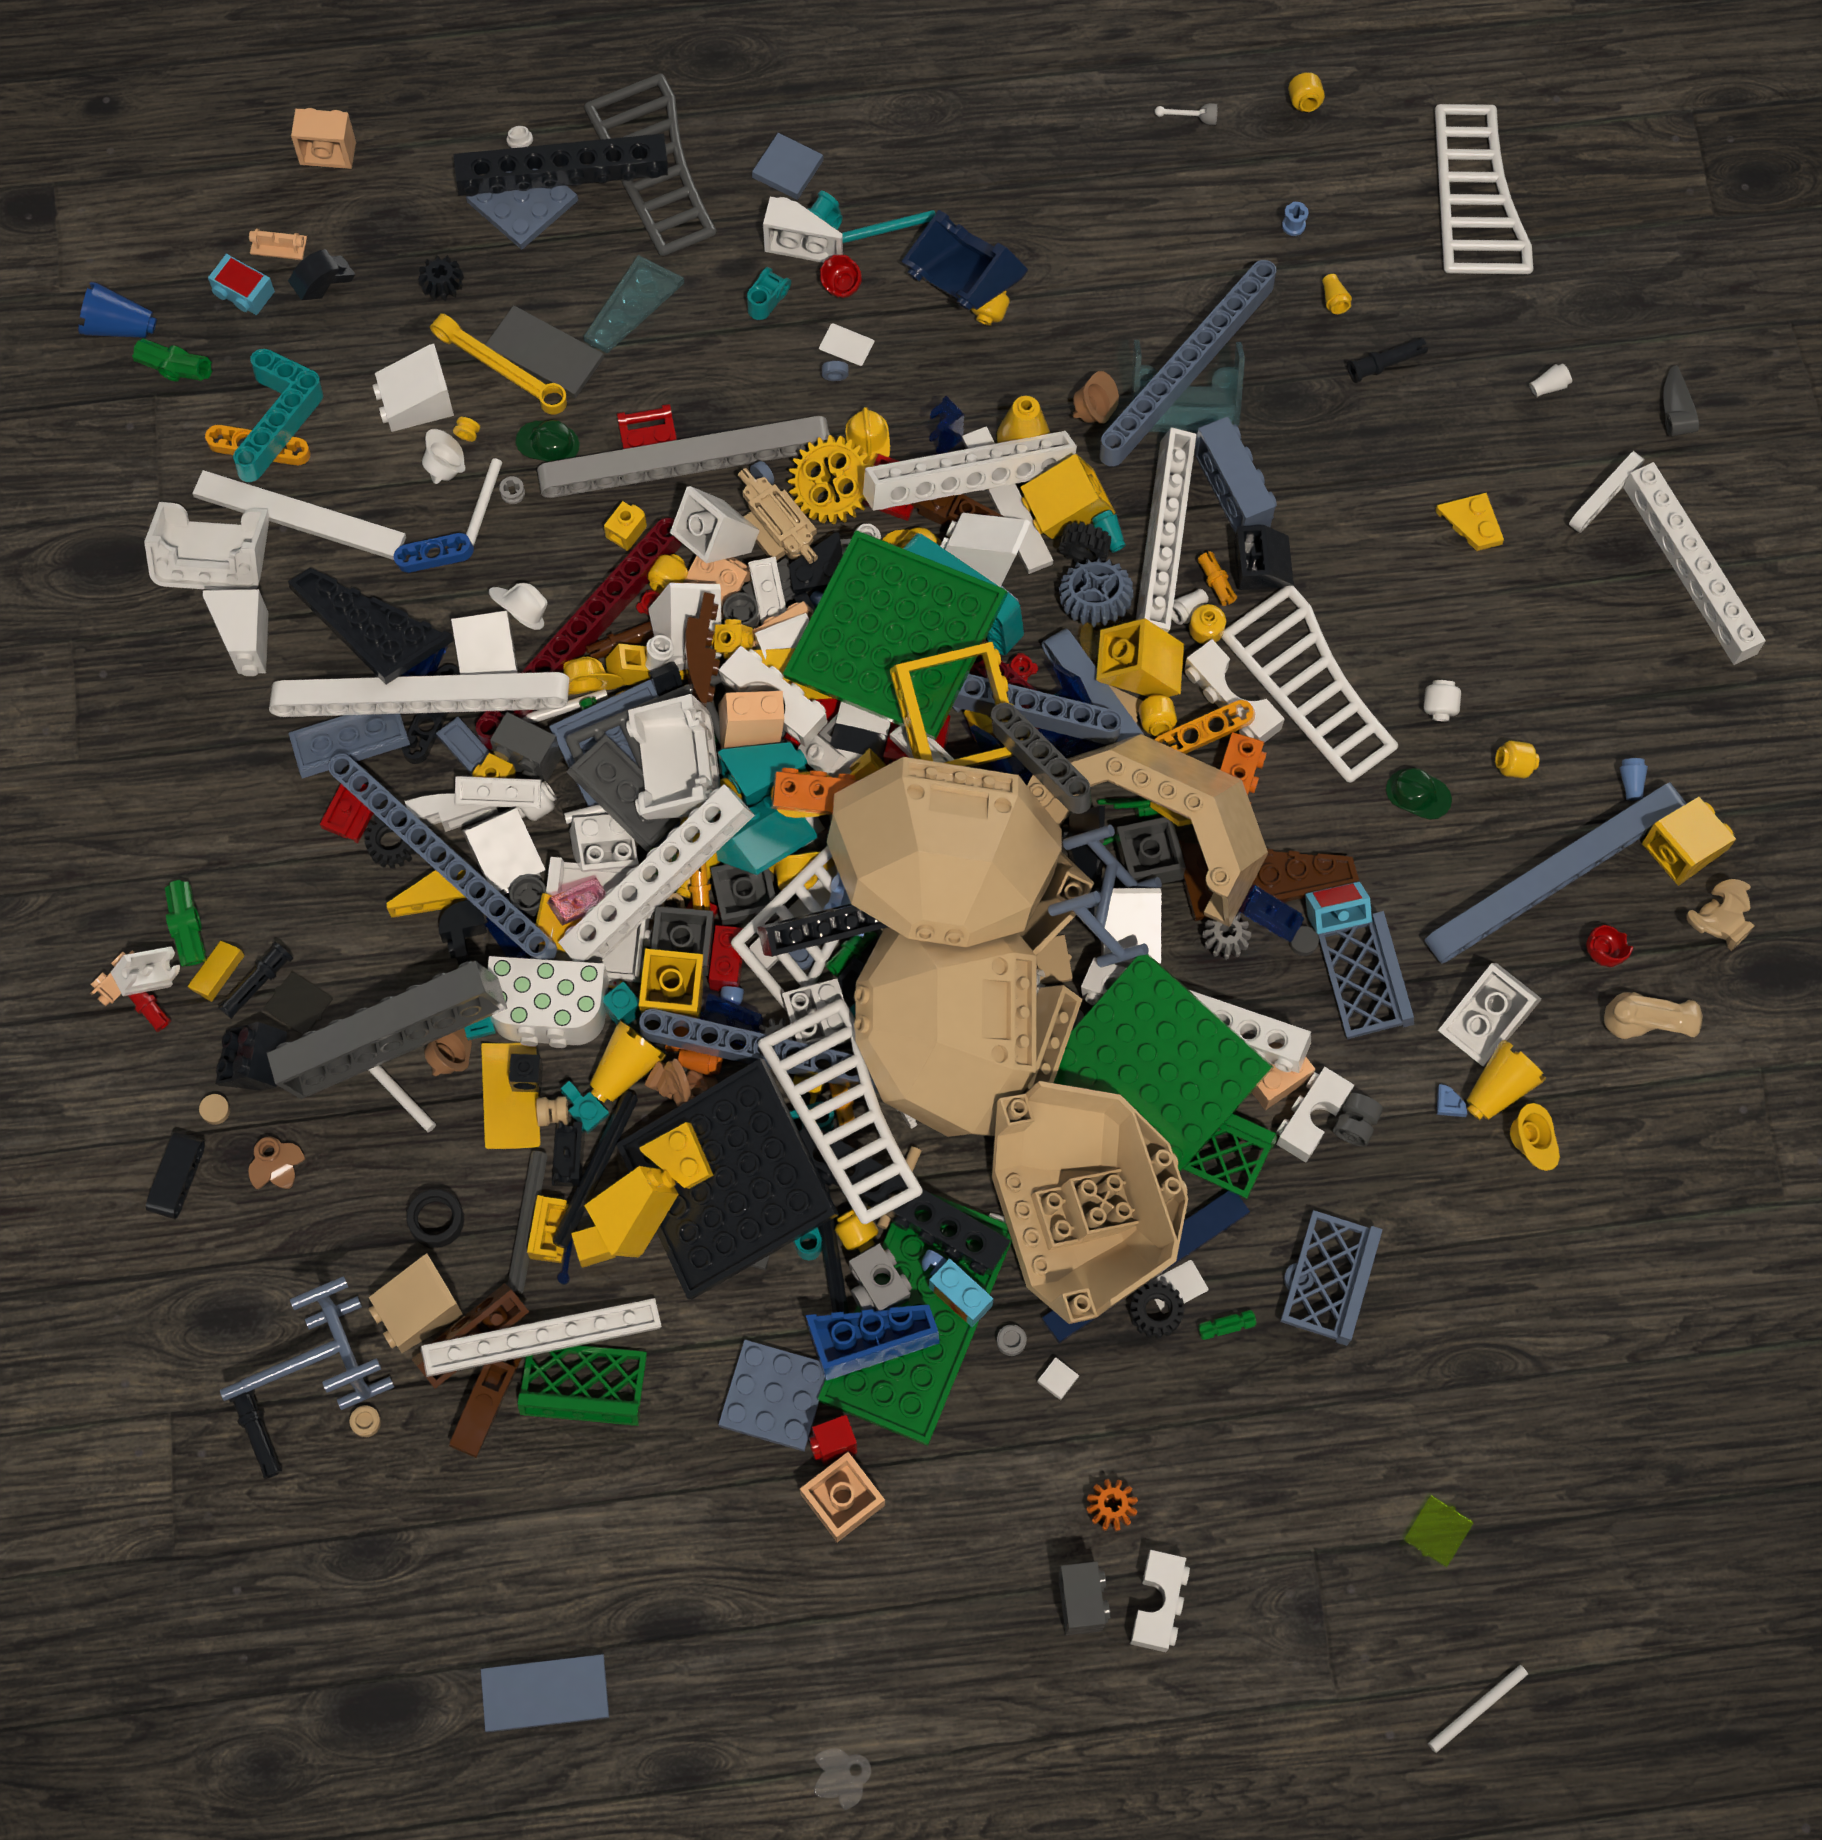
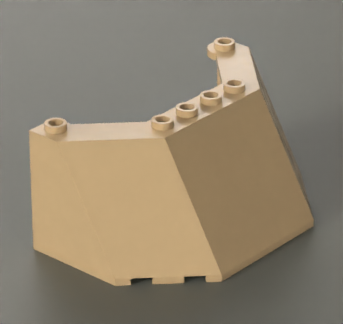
(1192, 789)

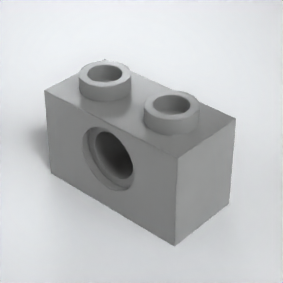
(879, 1261)

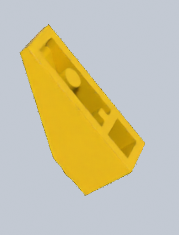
(629, 663)
(426, 895)

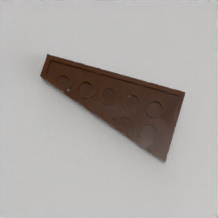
(1281, 875)

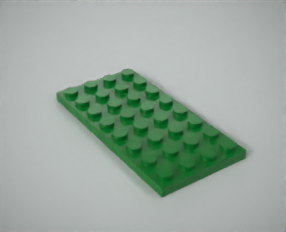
(913, 1389)

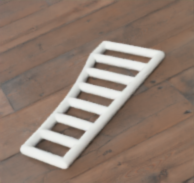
(1504, 198)
(1327, 661)
(777, 906)
(873, 1115)

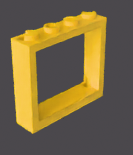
(910, 709)

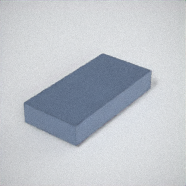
(463, 744)

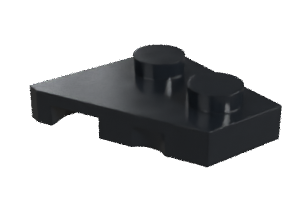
(819, 573)

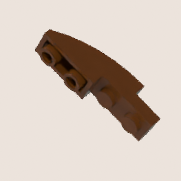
(950, 508)
(701, 661)
(483, 1406)

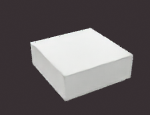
(1058, 1378)

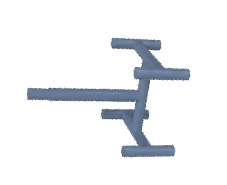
(1102, 899)
(354, 1373)

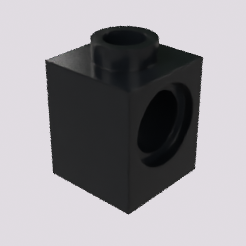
(525, 1073)

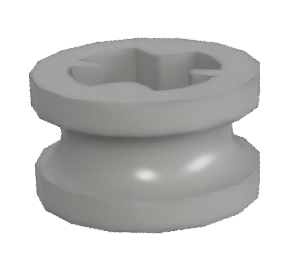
(504, 490)

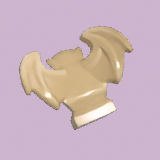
(1725, 919)

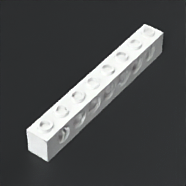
(964, 470)
(1166, 528)
(1694, 563)
(670, 877)
(1267, 1030)

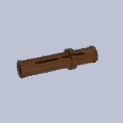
(629, 637)

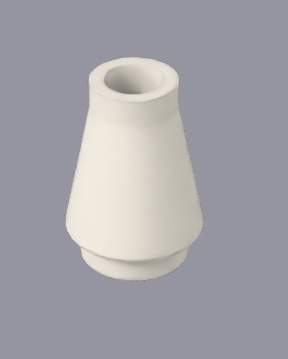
(1552, 380)
(1186, 605)
(658, 652)

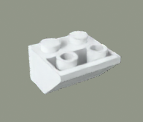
(601, 844)
(810, 999)

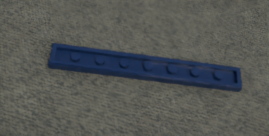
(1195, 1233)

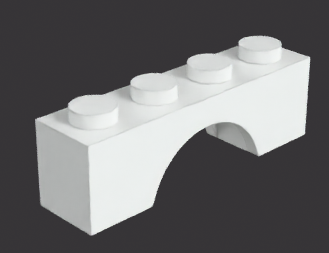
(1208, 669)
(748, 674)

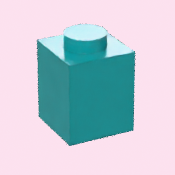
(622, 1004)

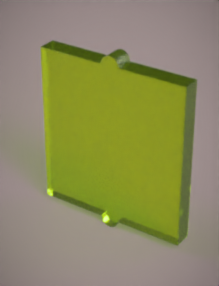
(1438, 1531)

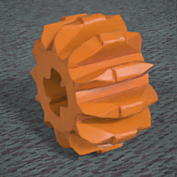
(1106, 1513)

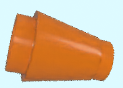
(700, 1062)

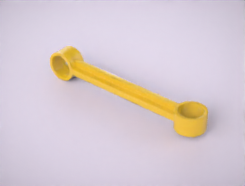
(449, 332)

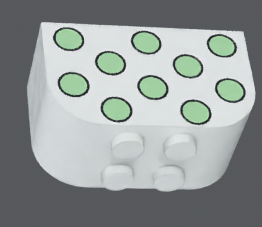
(550, 1000)

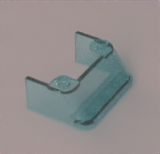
(1196, 404)

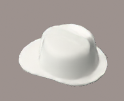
(442, 456)
(523, 603)

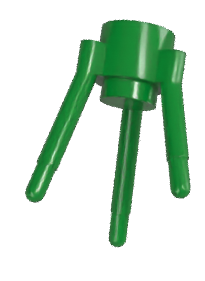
(1141, 806)

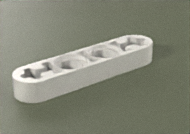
(1605, 492)

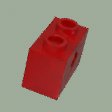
(725, 961)
(833, 1440)

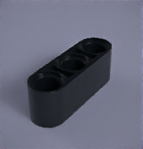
(175, 1175)

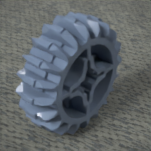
(1098, 584)

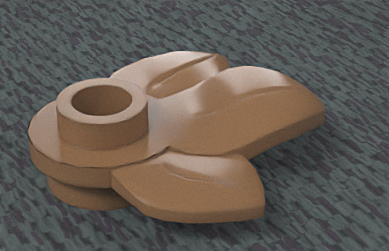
(277, 1167)

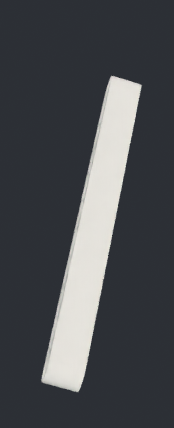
(420, 694)

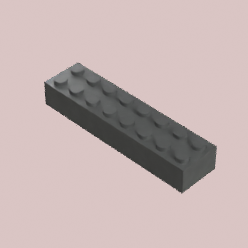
(387, 1030)

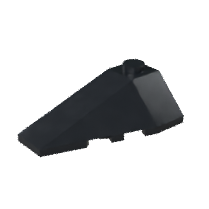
(1083, 855)

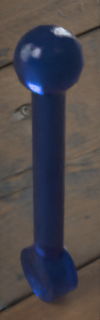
(563, 1277)

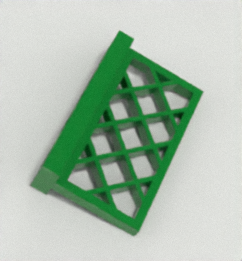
(1246, 1131)
(584, 1408)

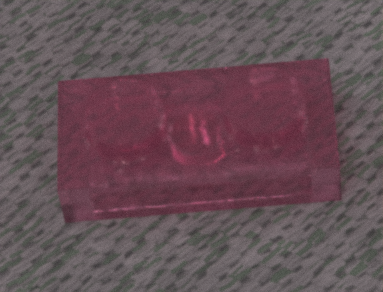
(576, 901)

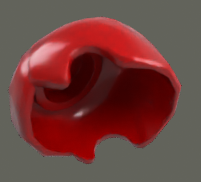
(840, 276)
(1608, 946)

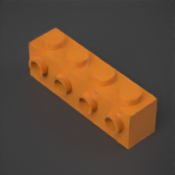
(1243, 758)
(807, 792)

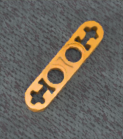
(239, 433)
(1202, 726)

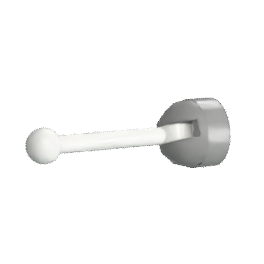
(1207, 113)

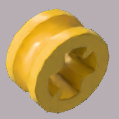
(466, 429)

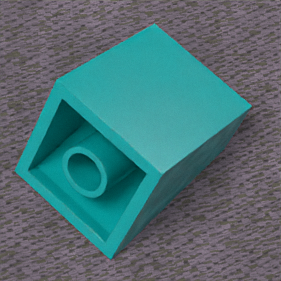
(754, 768)

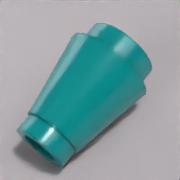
(1110, 523)

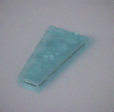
(633, 300)

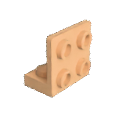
(727, 572)

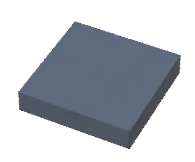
(787, 166)

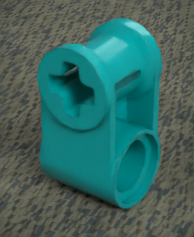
(827, 209)
(769, 290)

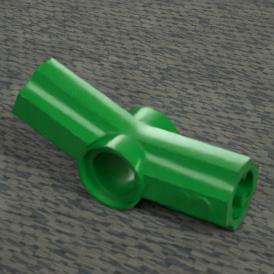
(172, 361)
(184, 923)

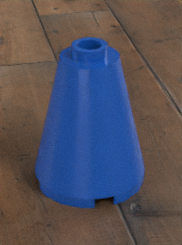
(114, 315)

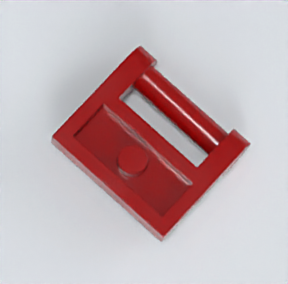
(646, 435)

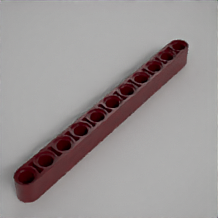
(594, 624)

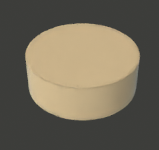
(214, 1109)
(365, 1421)

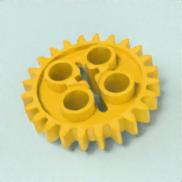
(809, 488)

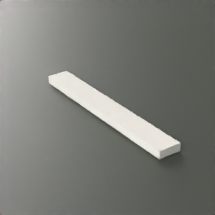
(299, 515)
(540, 1337)

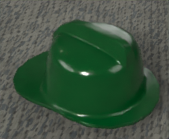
(547, 441)
(1419, 793)

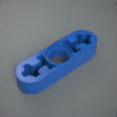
(413, 549)

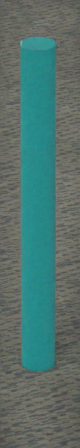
(888, 226)

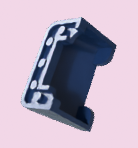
(962, 263)

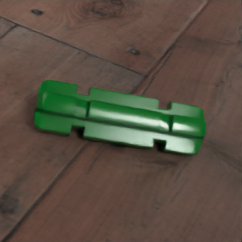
(1227, 1324)

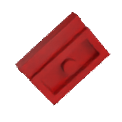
(347, 815)

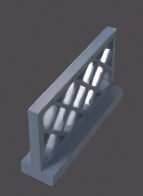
(1391, 977)
(1356, 1284)

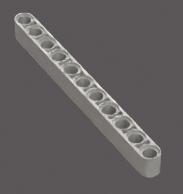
(680, 457)

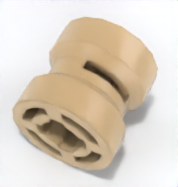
(559, 1111)

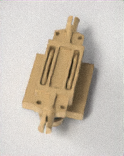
(780, 521)

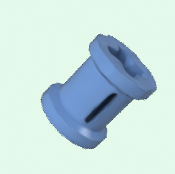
(1295, 218)

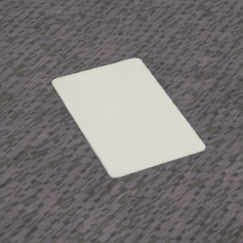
(846, 344)
(1184, 1279)

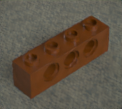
(494, 1313)

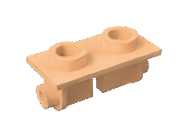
(277, 244)
(106, 985)

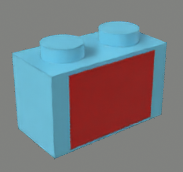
(241, 285)
(1338, 907)
(960, 1293)

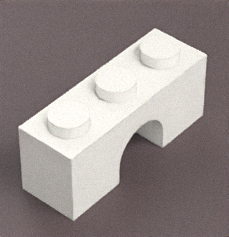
(1327, 1093)
(1156, 1628)

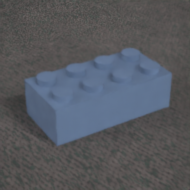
(1233, 475)

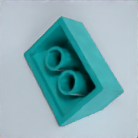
(765, 839)

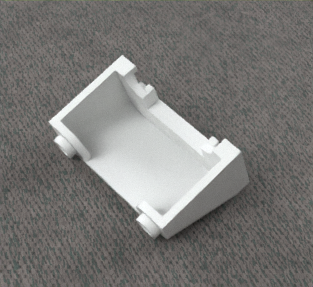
(206, 553)
(675, 756)

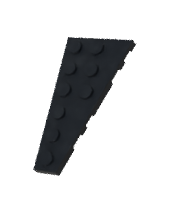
(371, 628)

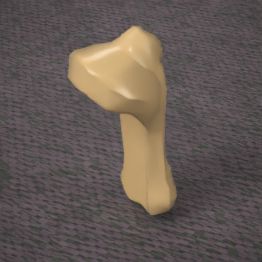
(1635, 1015)

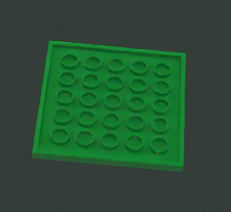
(887, 612)
(1163, 1057)

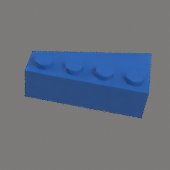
(870, 1337)

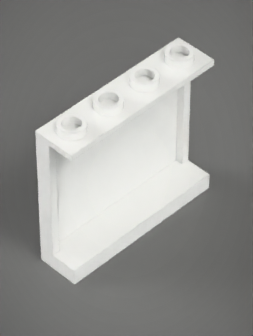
(627, 959)

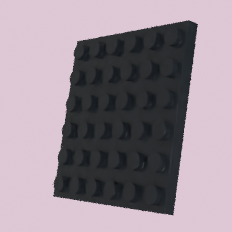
(761, 1185)

